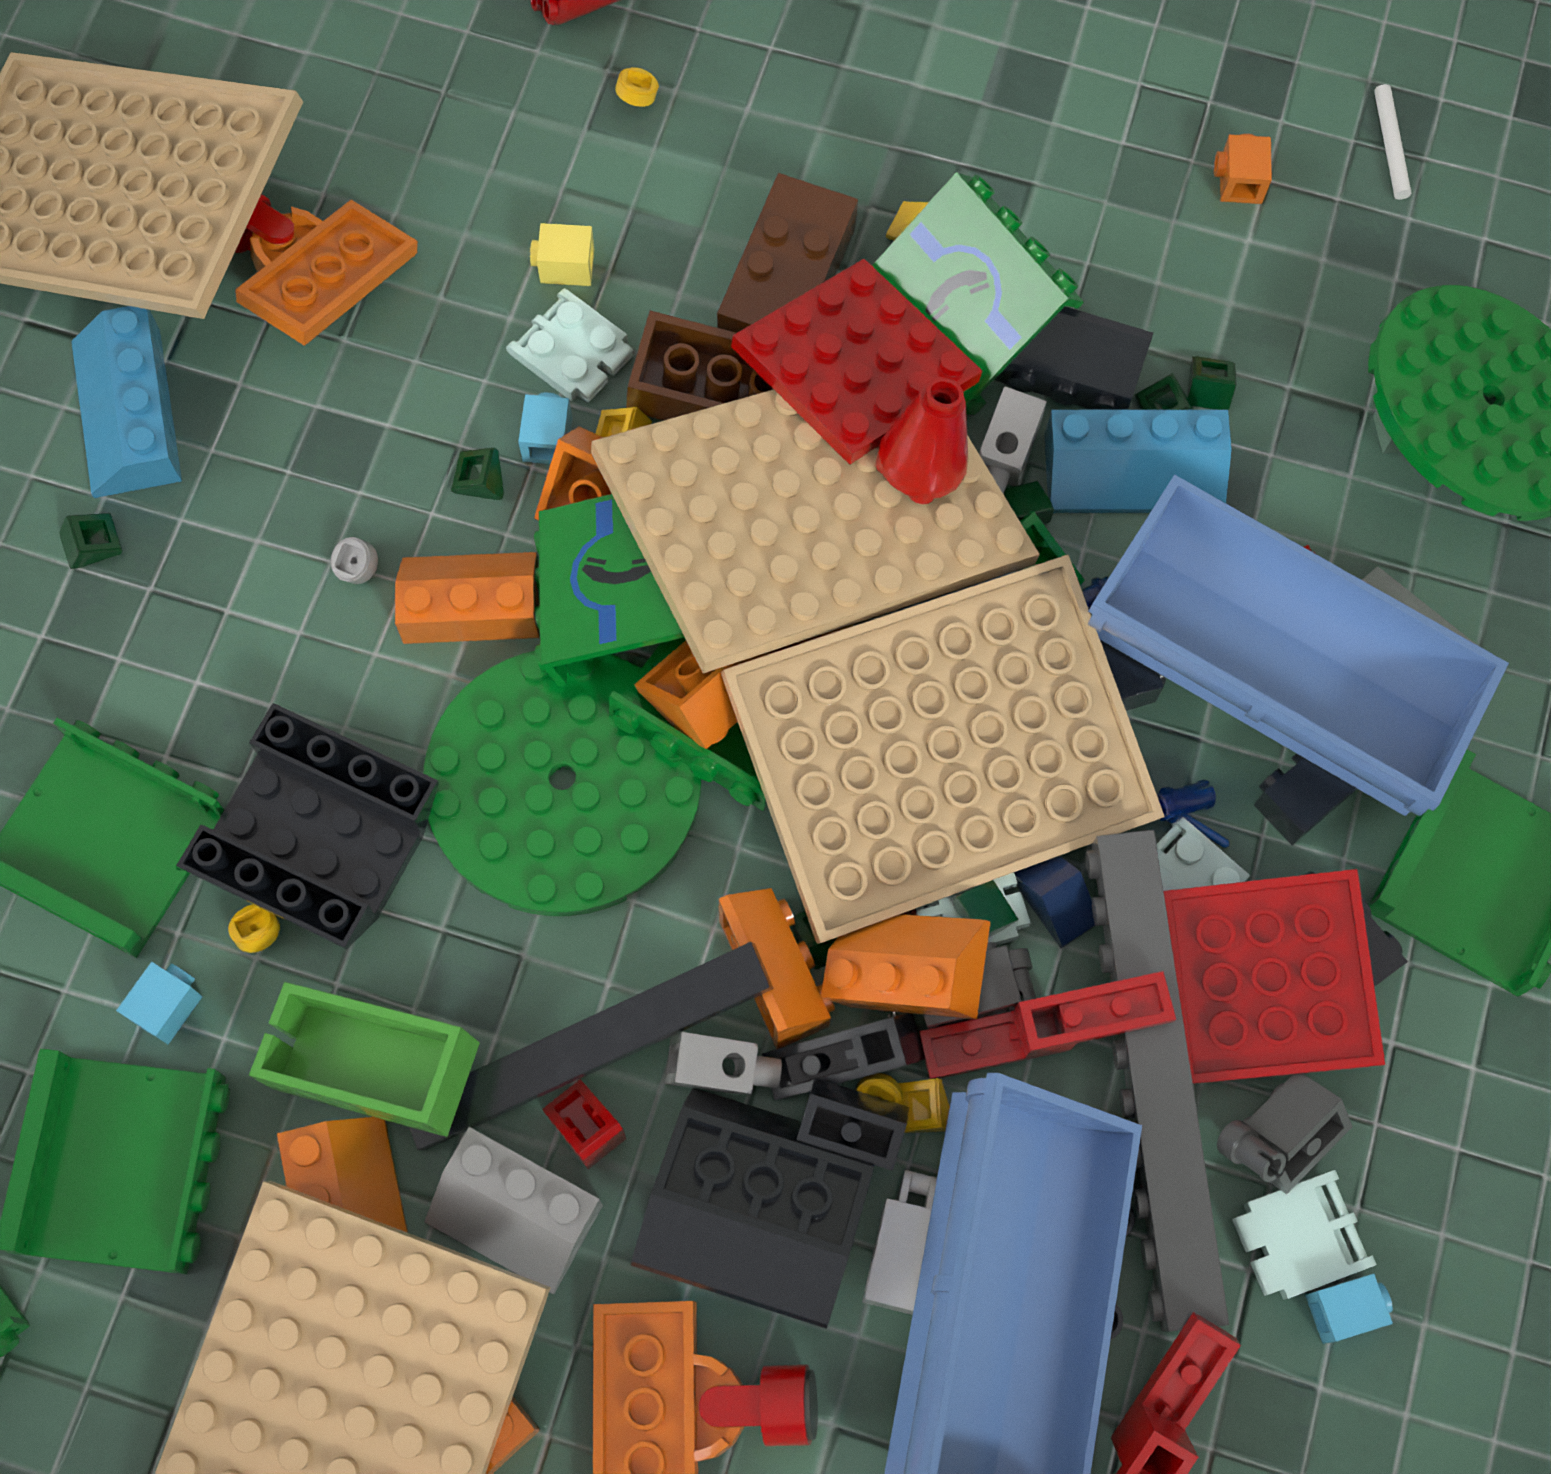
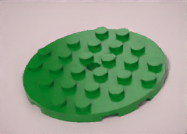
(1430, 378)
(543, 844)

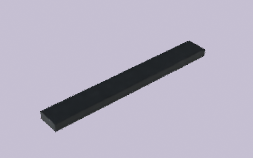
(606, 1038)

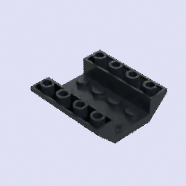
(315, 829)
(752, 1210)

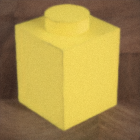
(564, 254)

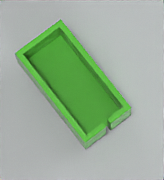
(366, 1058)

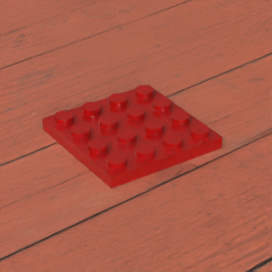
(851, 357)
(1275, 976)

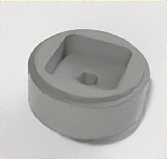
(354, 560)

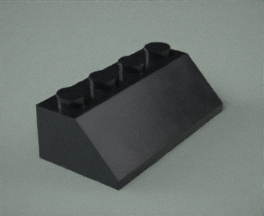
(1081, 361)

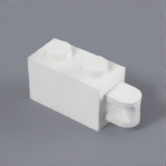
(900, 1247)

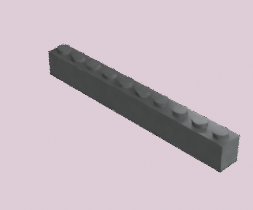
(1158, 1088)

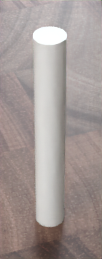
(1392, 142)

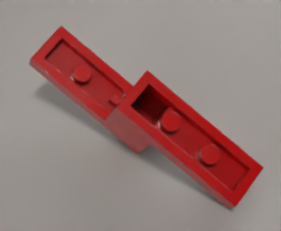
(1047, 1025)
(1153, 1430)

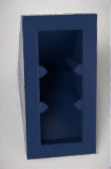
(1058, 898)

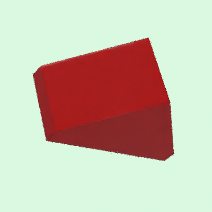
(585, 1123)

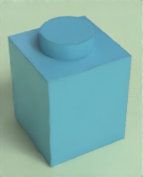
(543, 422)
(161, 1001)
(1350, 1308)

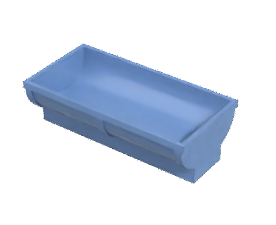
(1297, 648)
(1016, 1286)

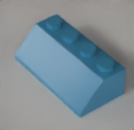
(125, 403)
(1129, 456)

